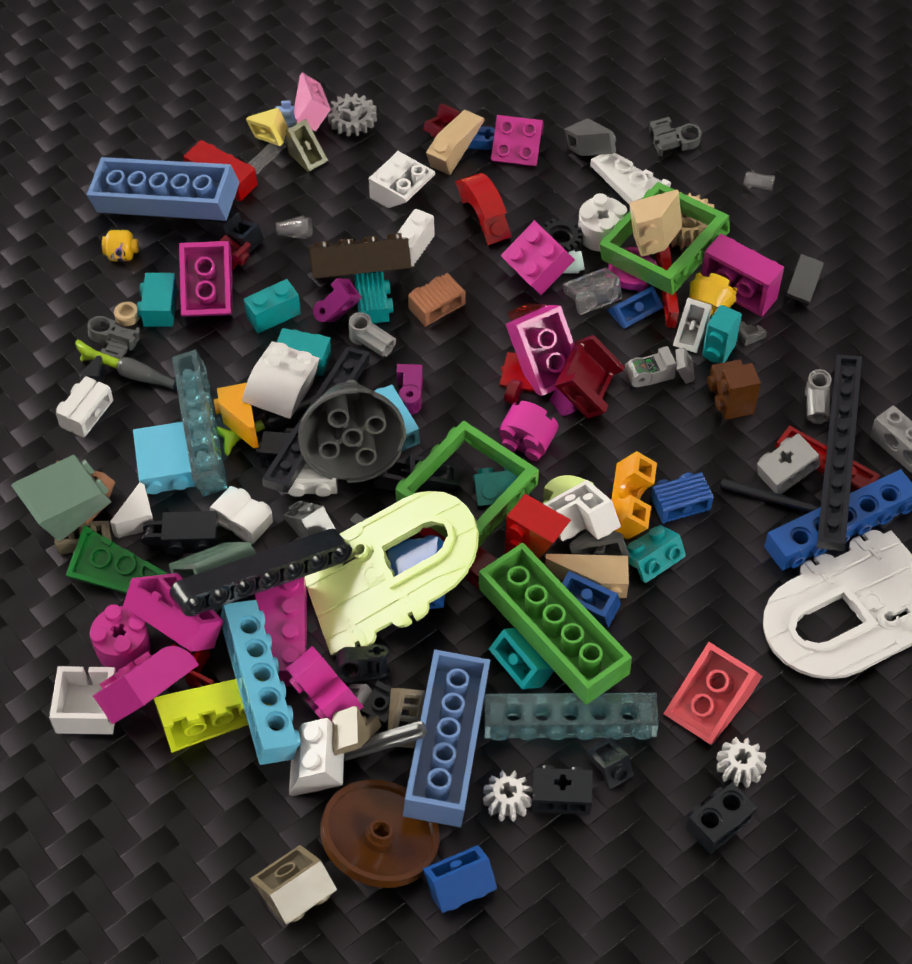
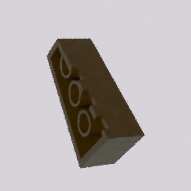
(359, 256)

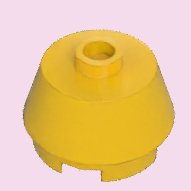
(713, 291)

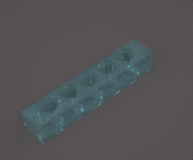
(199, 423)
(558, 705)

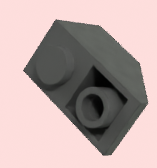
(590, 138)
(308, 518)

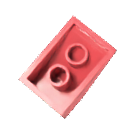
(712, 693)

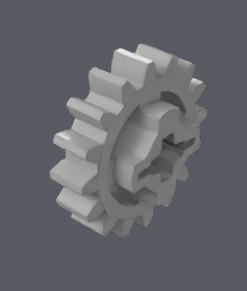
(352, 114)

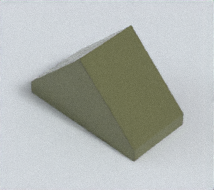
(304, 146)

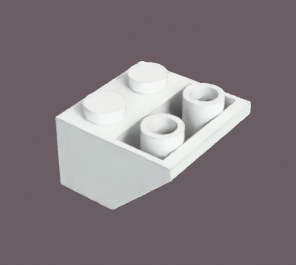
(398, 180)

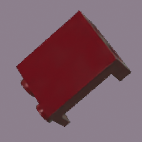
(588, 375)

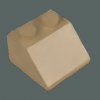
(656, 221)

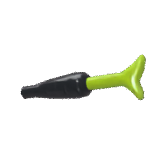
(268, 421)

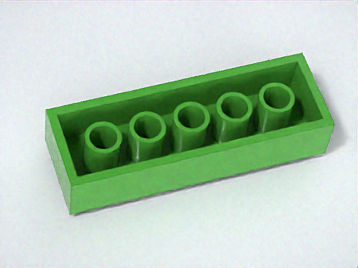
(555, 623)

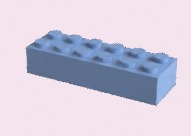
(163, 188)
(446, 754)

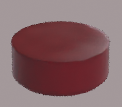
(513, 391)

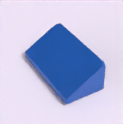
(636, 307)

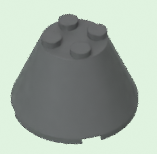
(351, 433)

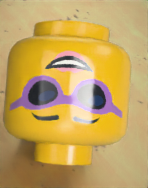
(119, 245)

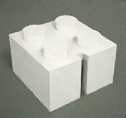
(73, 701)

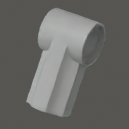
(364, 332)
(818, 397)

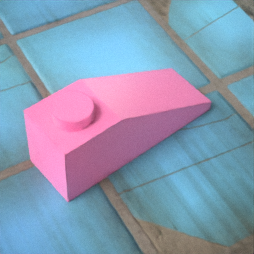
(310, 102)

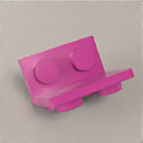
(517, 140)

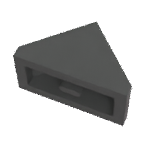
(609, 545)

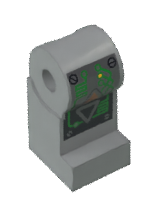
(651, 369)

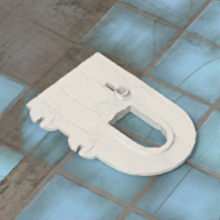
(875, 585)

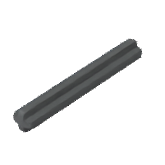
(389, 739)

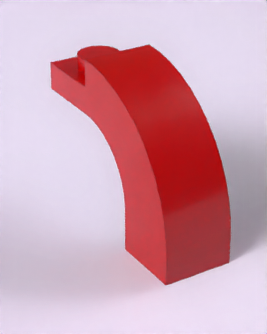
(487, 203)

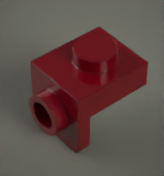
(444, 117)
(239, 254)

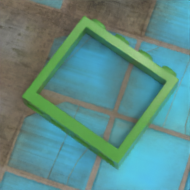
(686, 264)
(498, 511)

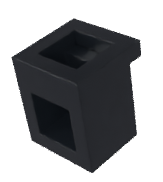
(381, 697)

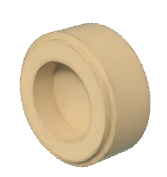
(126, 314)

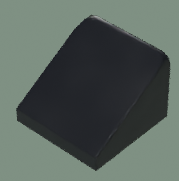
(95, 370)

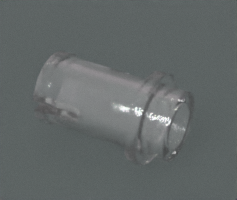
(758, 180)

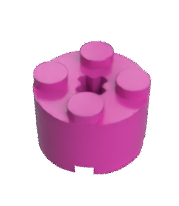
(527, 430)
(119, 637)

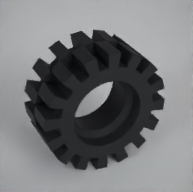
(565, 230)

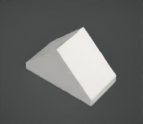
(693, 325)
(132, 514)

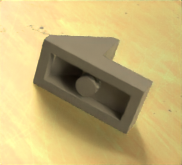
(352, 729)

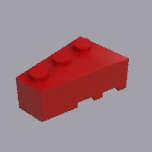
(533, 525)

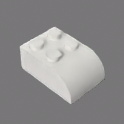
(280, 379)

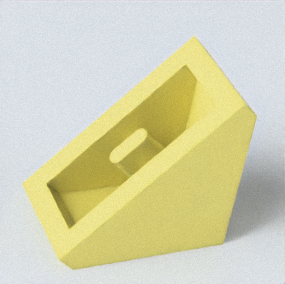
(269, 126)

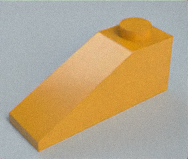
(236, 414)

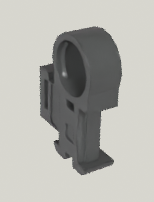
(668, 137)
(115, 337)

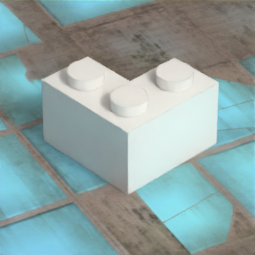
(587, 510)

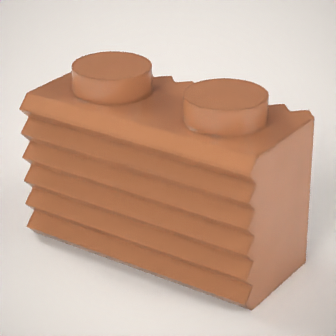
(436, 299)

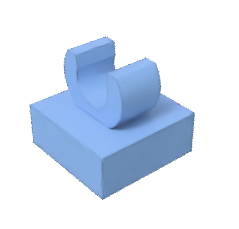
(288, 113)

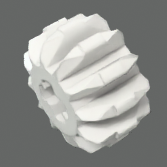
(741, 752)
(497, 798)

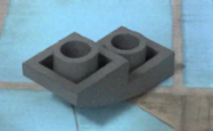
(804, 279)

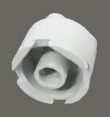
(599, 218)

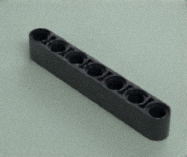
(259, 572)

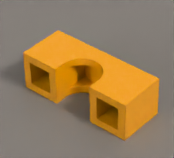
(631, 480)

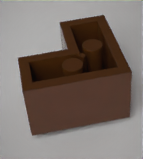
(734, 388)

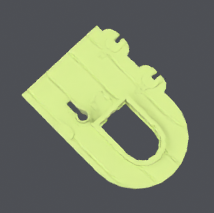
(366, 595)

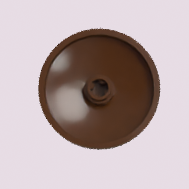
(372, 839)

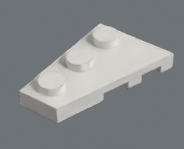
(624, 177)

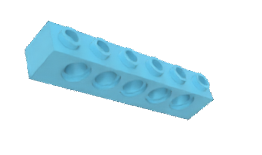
(269, 744)

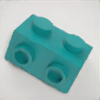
(491, 484)
(655, 552)

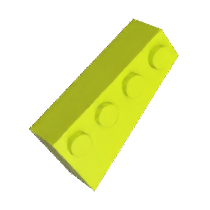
(201, 713)

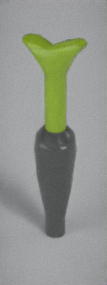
(127, 367)

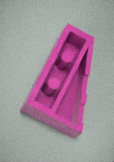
(151, 601)

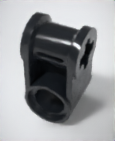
(364, 663)

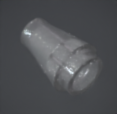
(296, 227)

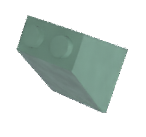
(63, 495)
(212, 558)

